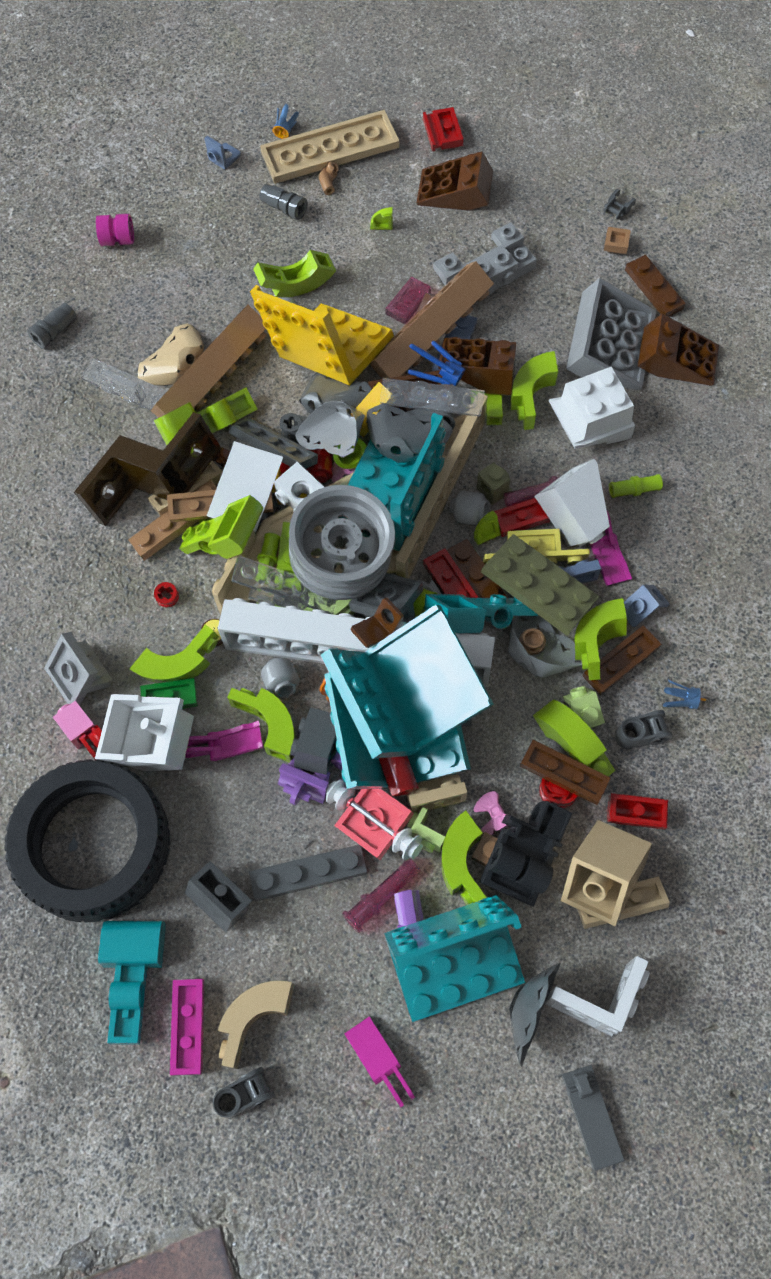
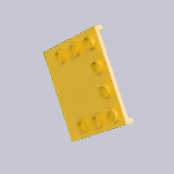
(322, 338)

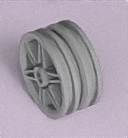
(363, 513)

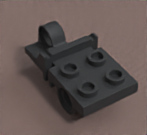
(525, 853)

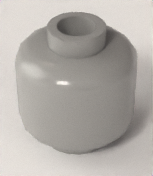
(469, 507)
(280, 677)

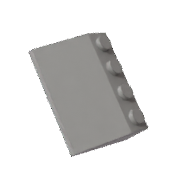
(609, 334)

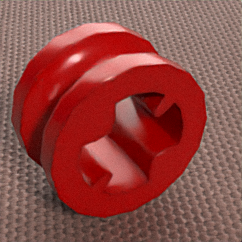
(168, 587)

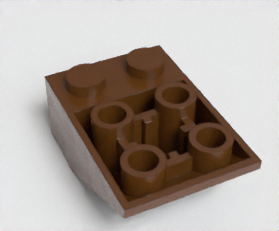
(457, 183)
(677, 352)
(486, 363)

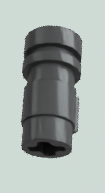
(290, 203)
(55, 322)

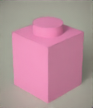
(73, 722)

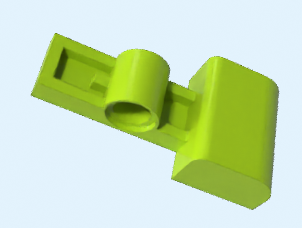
(216, 415)
(226, 533)

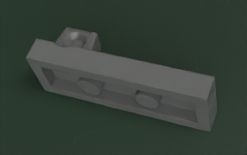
(592, 1118)

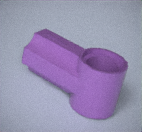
(408, 907)

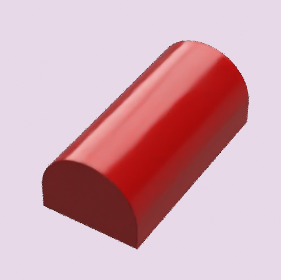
(399, 775)
(637, 811)

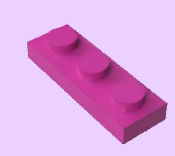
(187, 1027)

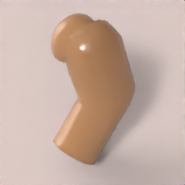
(327, 176)

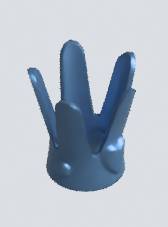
(283, 128)
(691, 695)

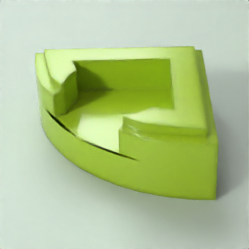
(382, 219)
(487, 528)

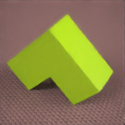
(494, 410)

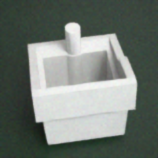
(595, 410)
(145, 733)

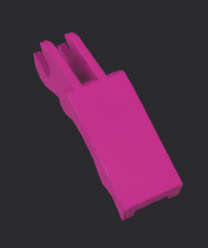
(608, 553)
(226, 742)
(376, 1055)

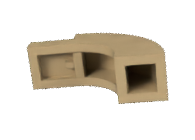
(254, 1003)

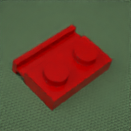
(443, 129)

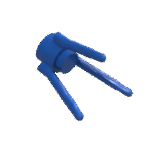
(451, 371)

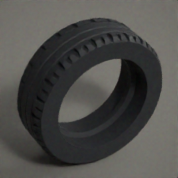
(45, 800)

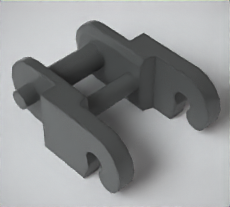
(624, 208)

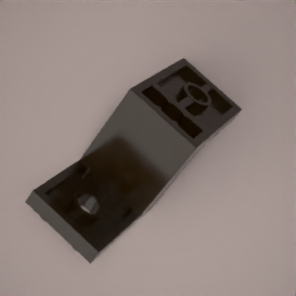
(148, 469)

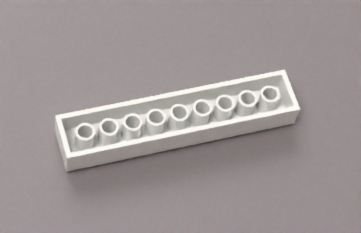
(308, 634)

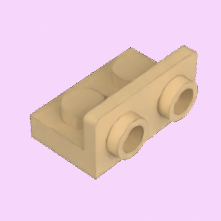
(438, 793)

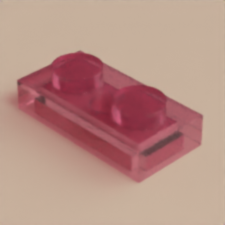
(407, 300)

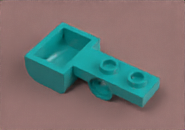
(469, 614)
(130, 950)

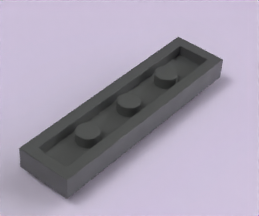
(270, 441)
(307, 873)

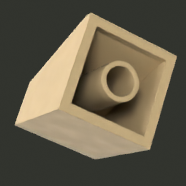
(605, 872)

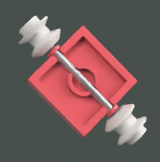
(374, 820)

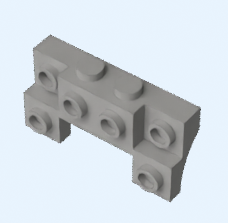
(501, 264)

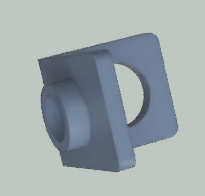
(216, 153)
(643, 603)

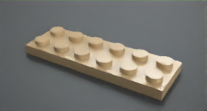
(333, 143)

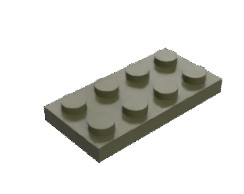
(540, 584)

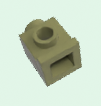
(496, 479)

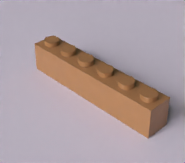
(433, 321)
(214, 363)

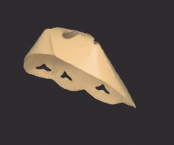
(172, 357)

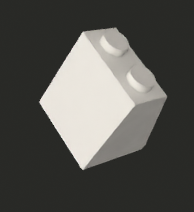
(577, 504)

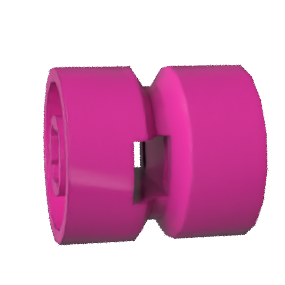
(115, 229)

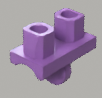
(303, 785)

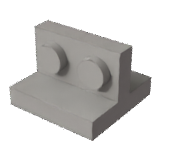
(76, 669)

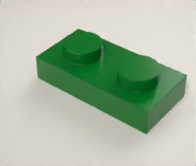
(181, 689)

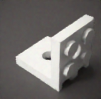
(621, 1007)

